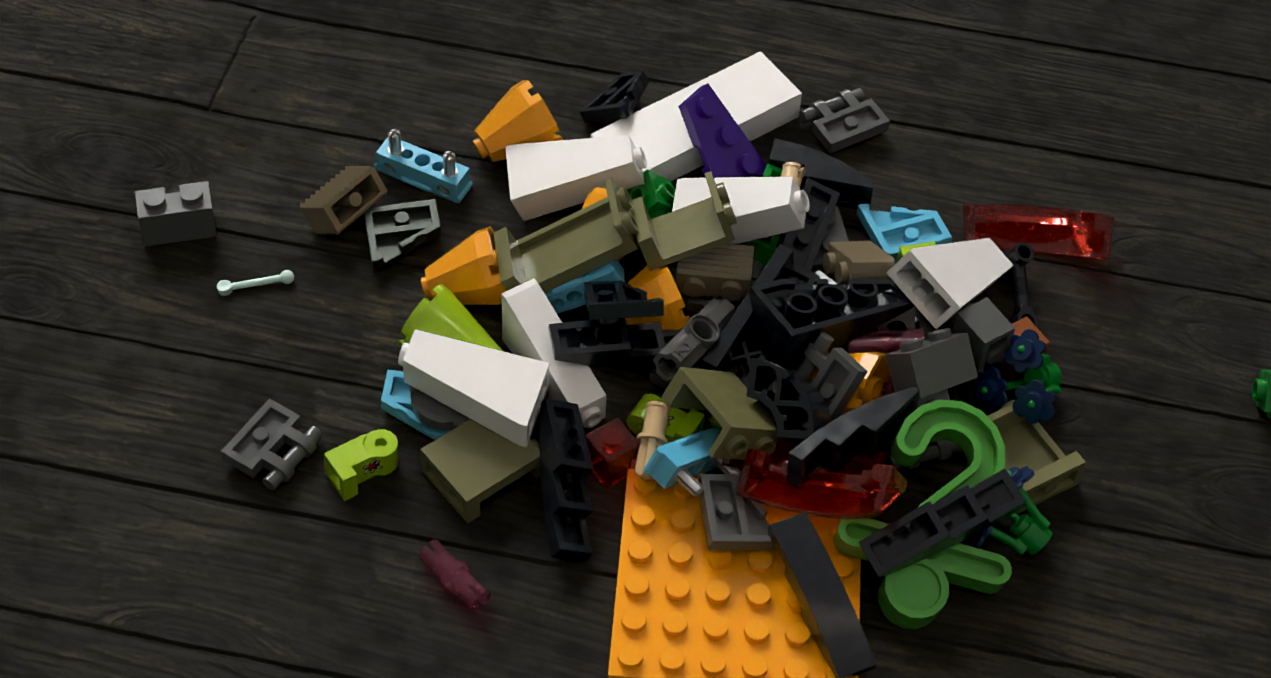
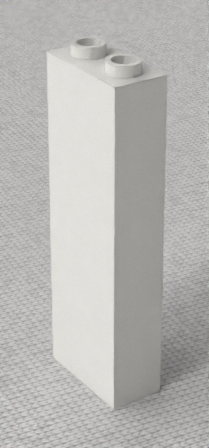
(751, 91)

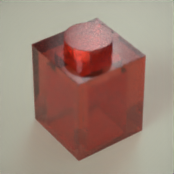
(612, 452)

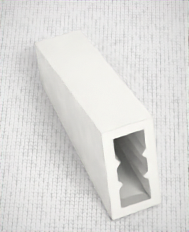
(564, 172)
(759, 203)
(948, 276)
(526, 334)
(478, 381)

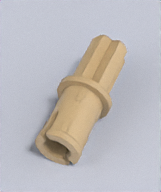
(652, 435)

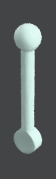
(225, 287)

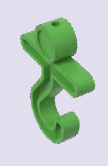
(920, 591)

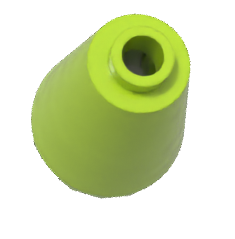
(446, 318)

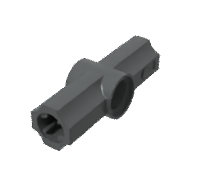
(694, 339)

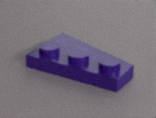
(718, 137)

